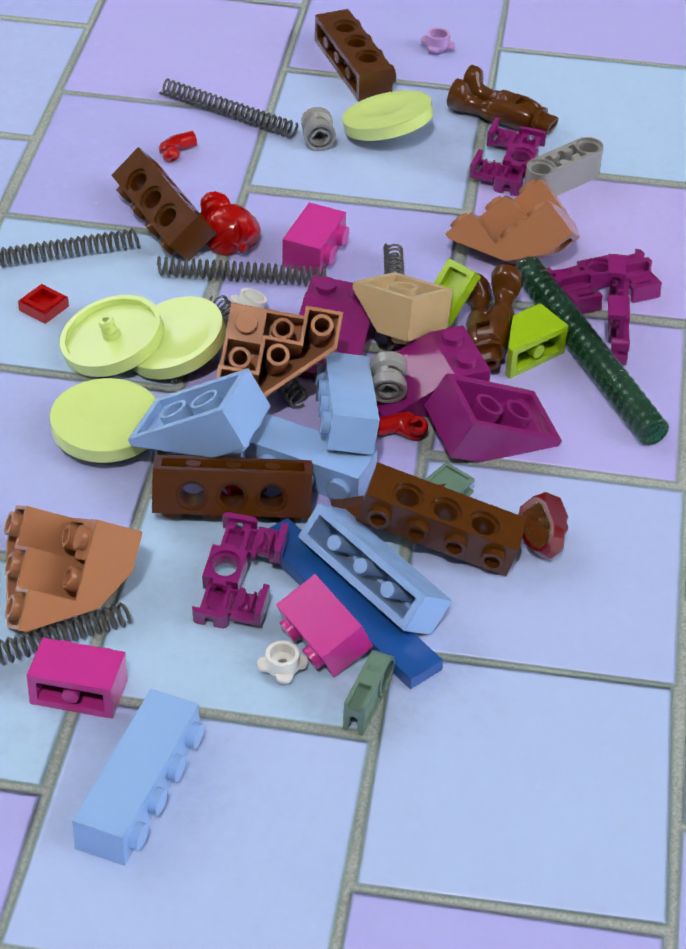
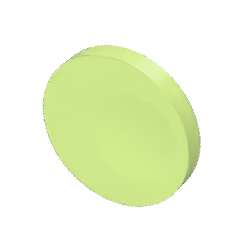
(387, 115)
(112, 335)
(191, 338)
(98, 418)

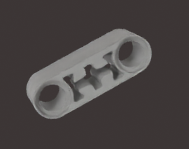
(567, 165)

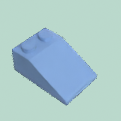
(205, 418)

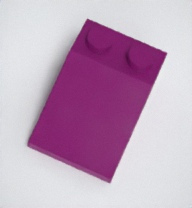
(356, 327)
(428, 362)
(489, 419)

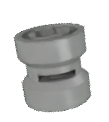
(318, 128)
(388, 376)

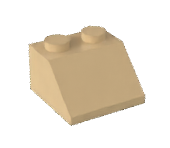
(404, 305)

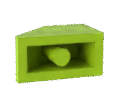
(534, 339)

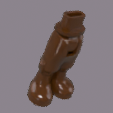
(512, 108)
(492, 326)

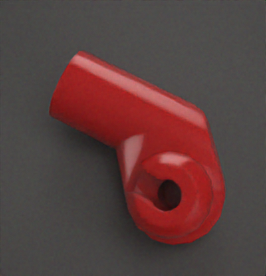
(171, 146)
(403, 424)

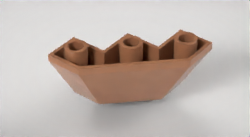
(518, 227)
(277, 343)
(62, 565)

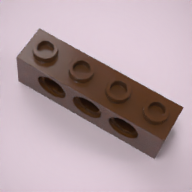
(353, 54)
(163, 205)
(215, 473)
(442, 519)

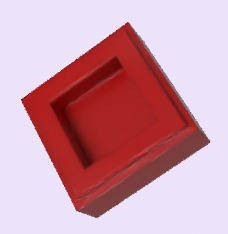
(43, 303)

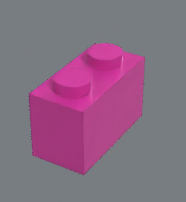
(315, 237)
(324, 626)
(77, 677)

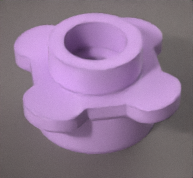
(438, 40)

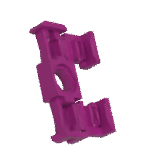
(519, 147)
(592, 274)
(618, 307)
(234, 550)

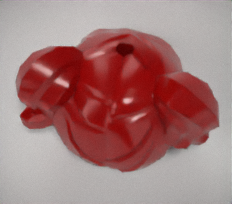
(234, 224)

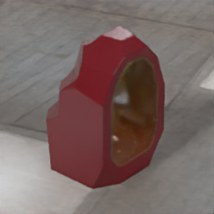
(545, 524)

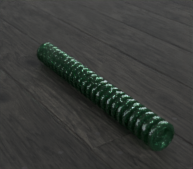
(595, 355)

